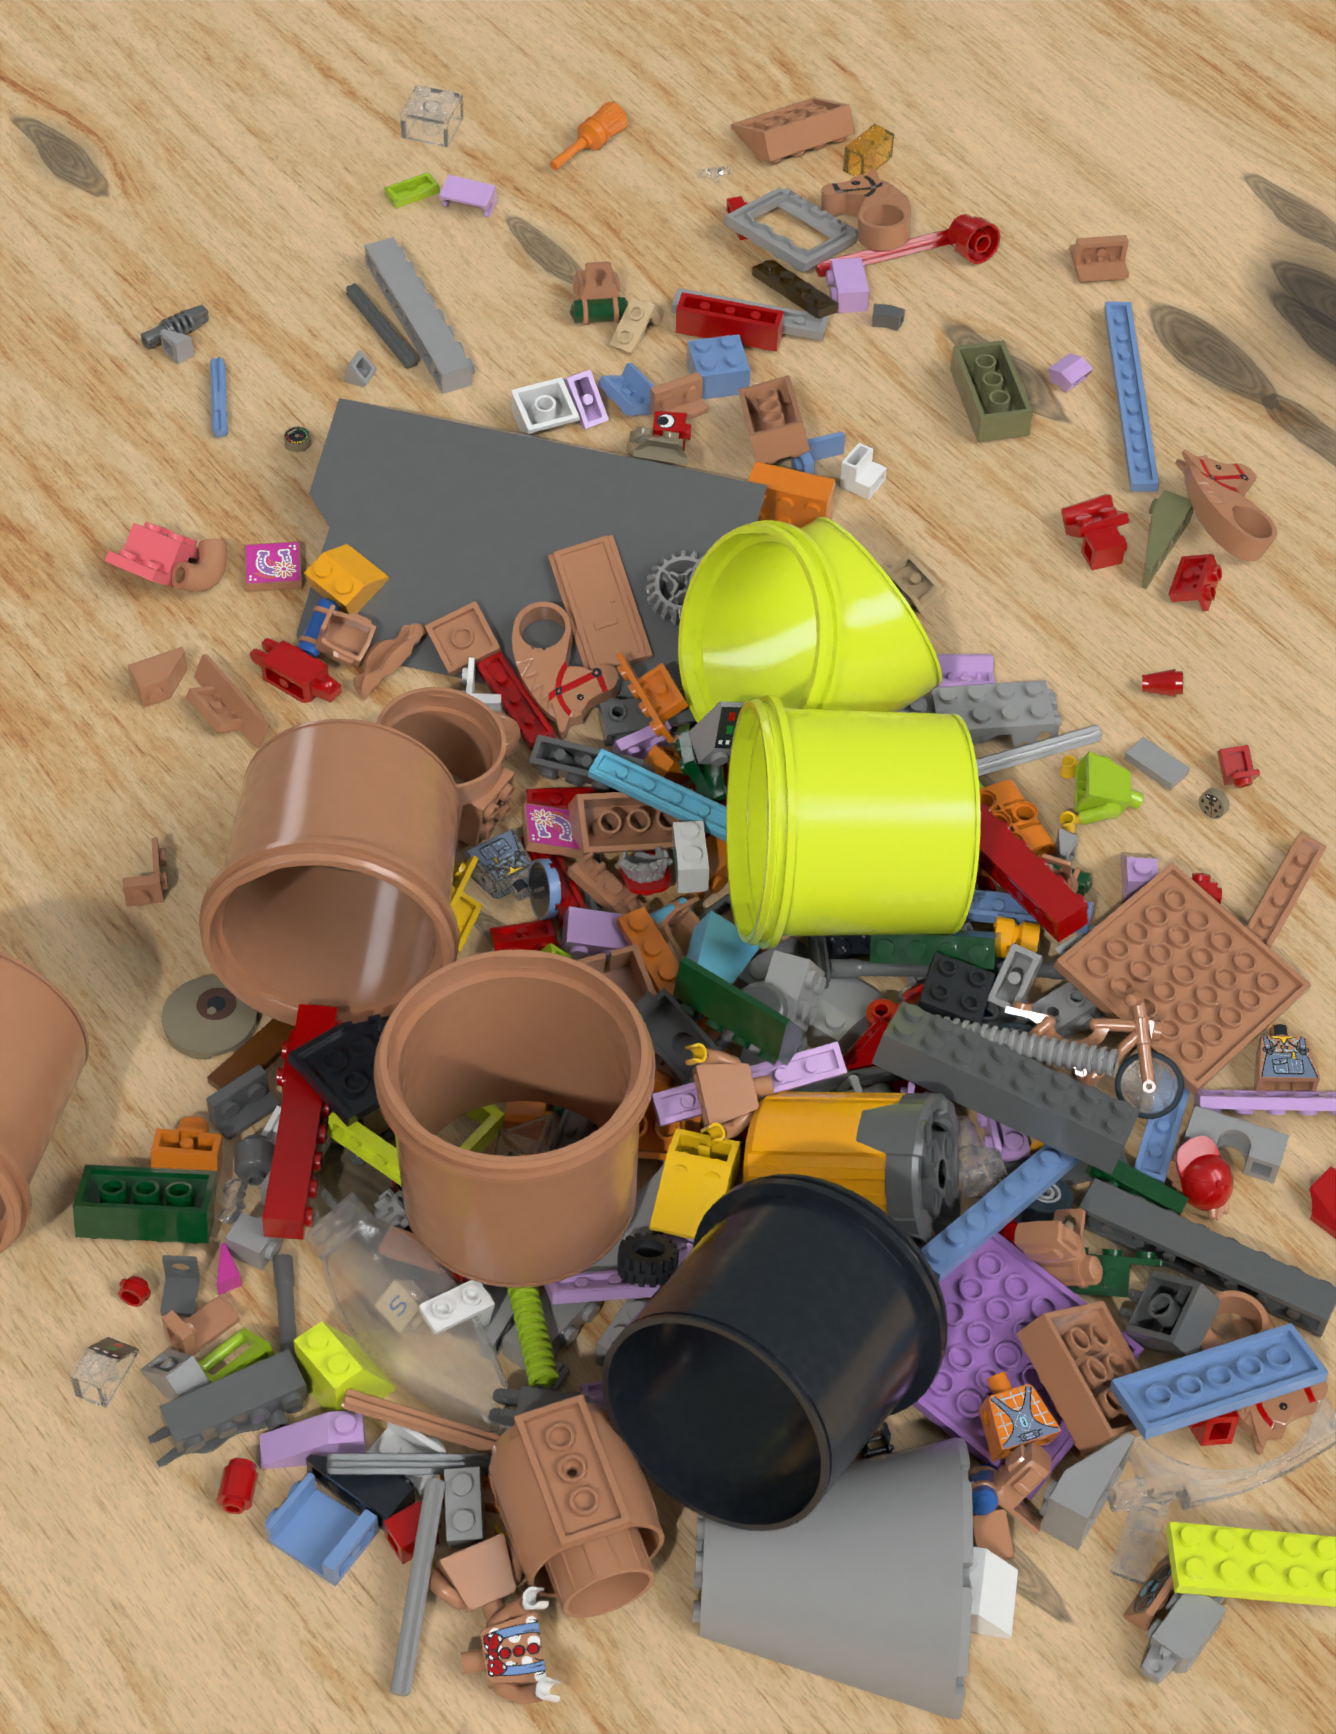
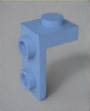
(820, 448)

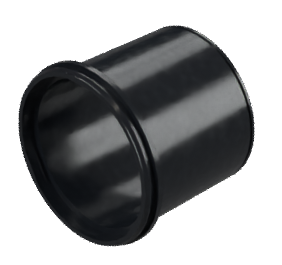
(775, 1351)

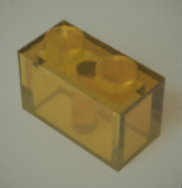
(868, 150)

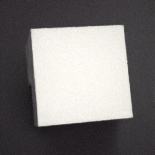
(860, 473)

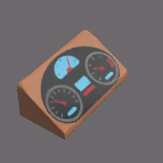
(1151, 1597)

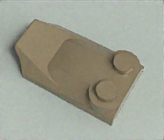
(656, 447)

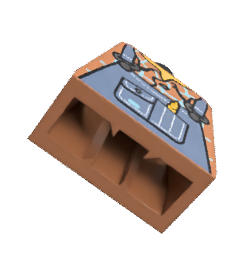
(1285, 1062)

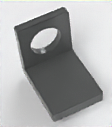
(180, 1286)

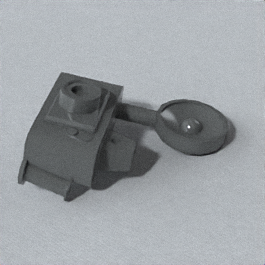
(674, 1028)

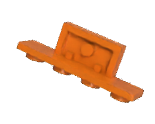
(658, 694)

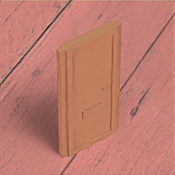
(600, 603)

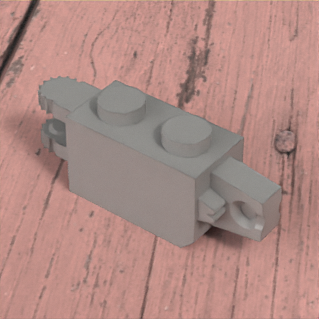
(1181, 1635)

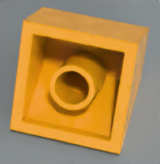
(345, 578)

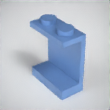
(320, 1530)

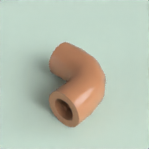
(206, 572)

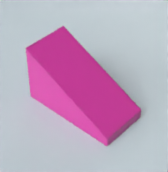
(228, 1274)

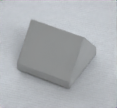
(359, 370)

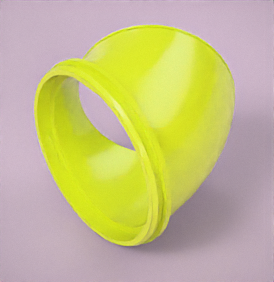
(800, 621)

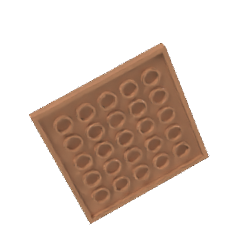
(1196, 971)

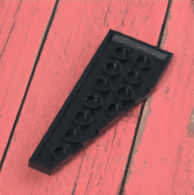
(342, 1067)

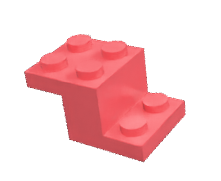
(153, 552)

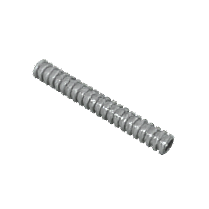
(1047, 1049)

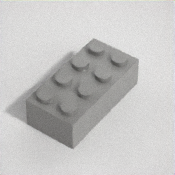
(801, 984)

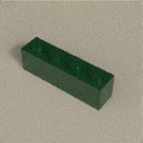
(971, 947)

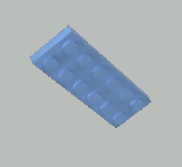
(1218, 1380)

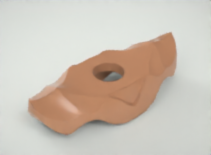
(386, 657)

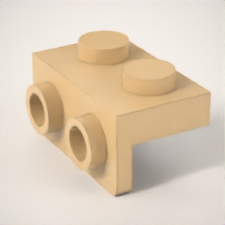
(914, 582)

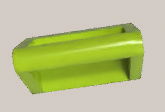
(258, 1351)

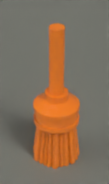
(595, 132)

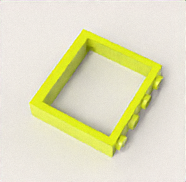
(384, 1156)

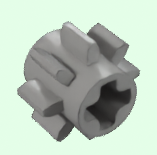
(391, 1209)

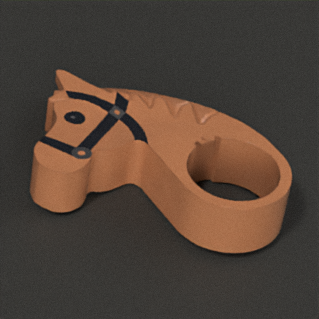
(880, 209)

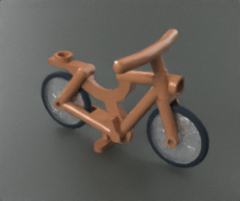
(1144, 1079)

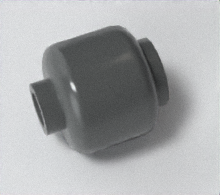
(253, 1159)

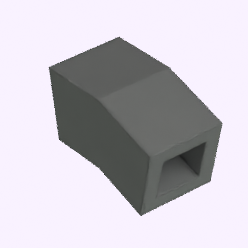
(887, 316)

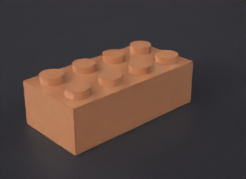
(773, 420)

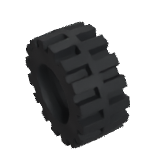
(647, 1259)

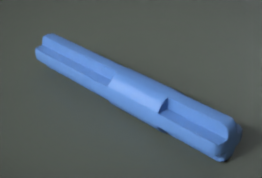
(218, 397)

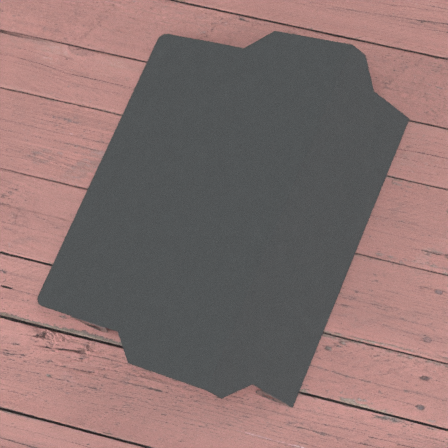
(479, 508)

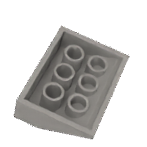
(839, 1008)

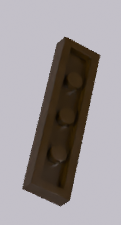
(795, 289)

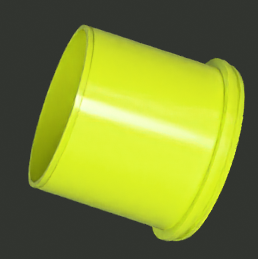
(850, 822)

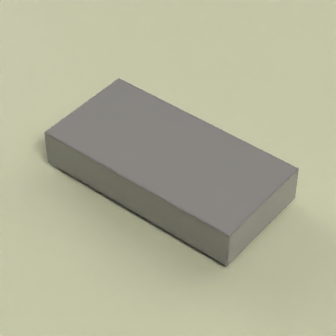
(1156, 763)

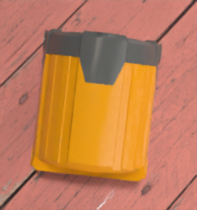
(879, 1145)

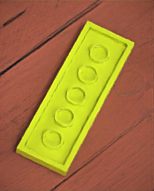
(1252, 1564)

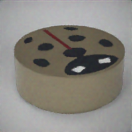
(1214, 803)

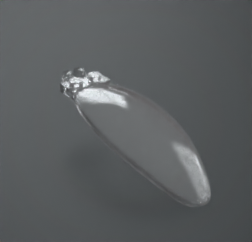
(377, 1288)

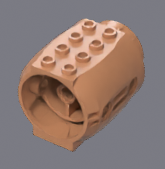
(576, 1507)

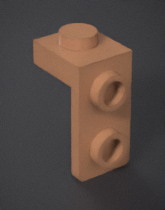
(148, 888)

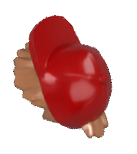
(1202, 1176)

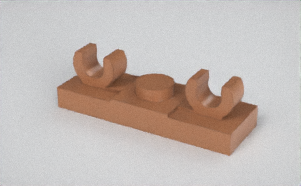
(604, 886)

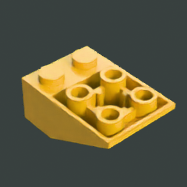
(693, 1181)

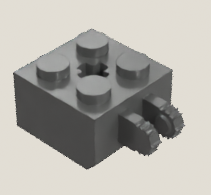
(1170, 1314)

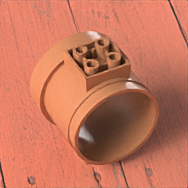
(470, 745)

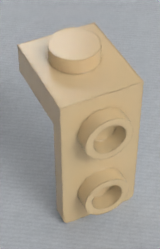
(633, 324)

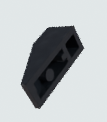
(377, 1493)

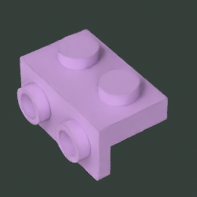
(966, 669)

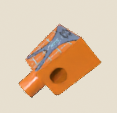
(1014, 1417)

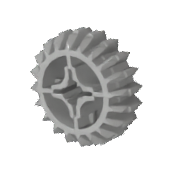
(669, 574)

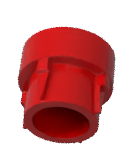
(974, 238)

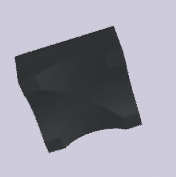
(955, 989)

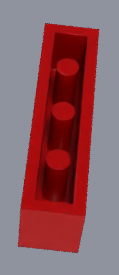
(716, 317)

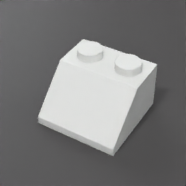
(542, 406)
(992, 1594)

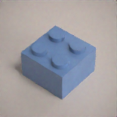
(720, 364)

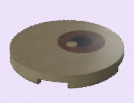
(207, 1019)

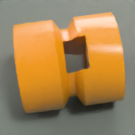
(1024, 934)

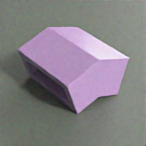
(1069, 371)

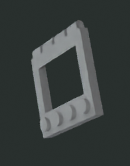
(781, 247)

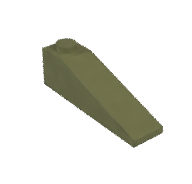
(1168, 521)

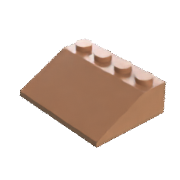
(795, 128)
(1076, 1359)

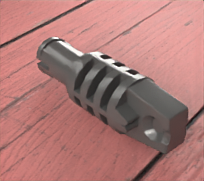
(181, 322)

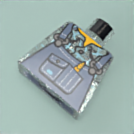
(502, 866)

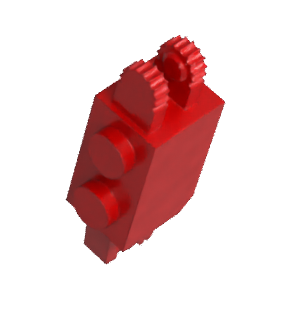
(295, 672)

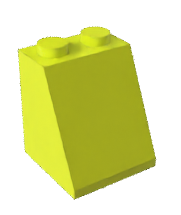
(335, 1363)

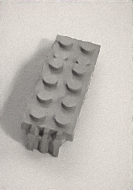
(996, 709)

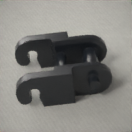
(885, 1437)

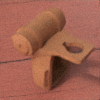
(1060, 1248)

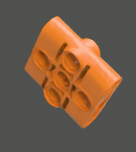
(1020, 815)

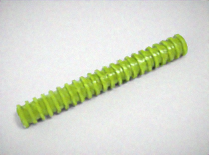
(533, 1336)

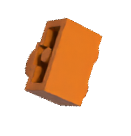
(187, 1147)

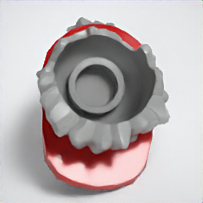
(646, 871)

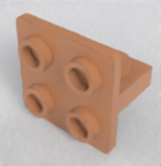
(1100, 258)

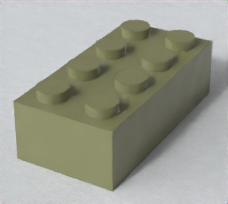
(991, 391)

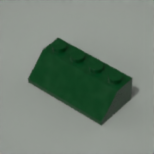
(737, 1012)
(145, 1204)

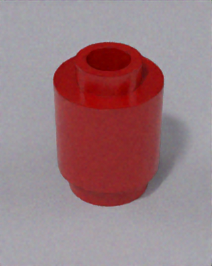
(237, 1486)

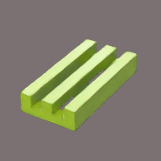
(412, 190)

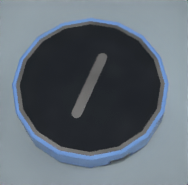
(545, 889)

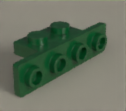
(707, 778)
(1116, 1272)

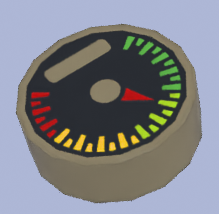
(297, 439)

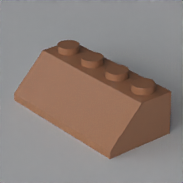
(618, 824)

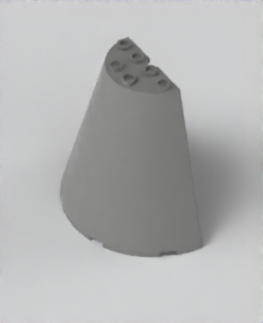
(860, 1586)

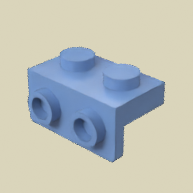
(628, 390)

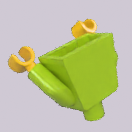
(1100, 790)

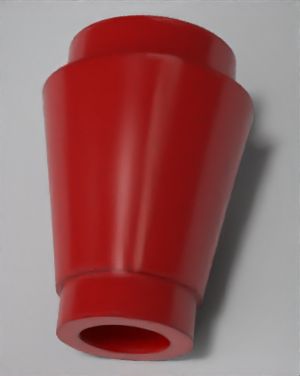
(1163, 683)

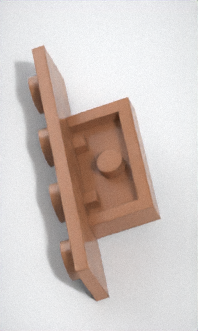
(224, 704)

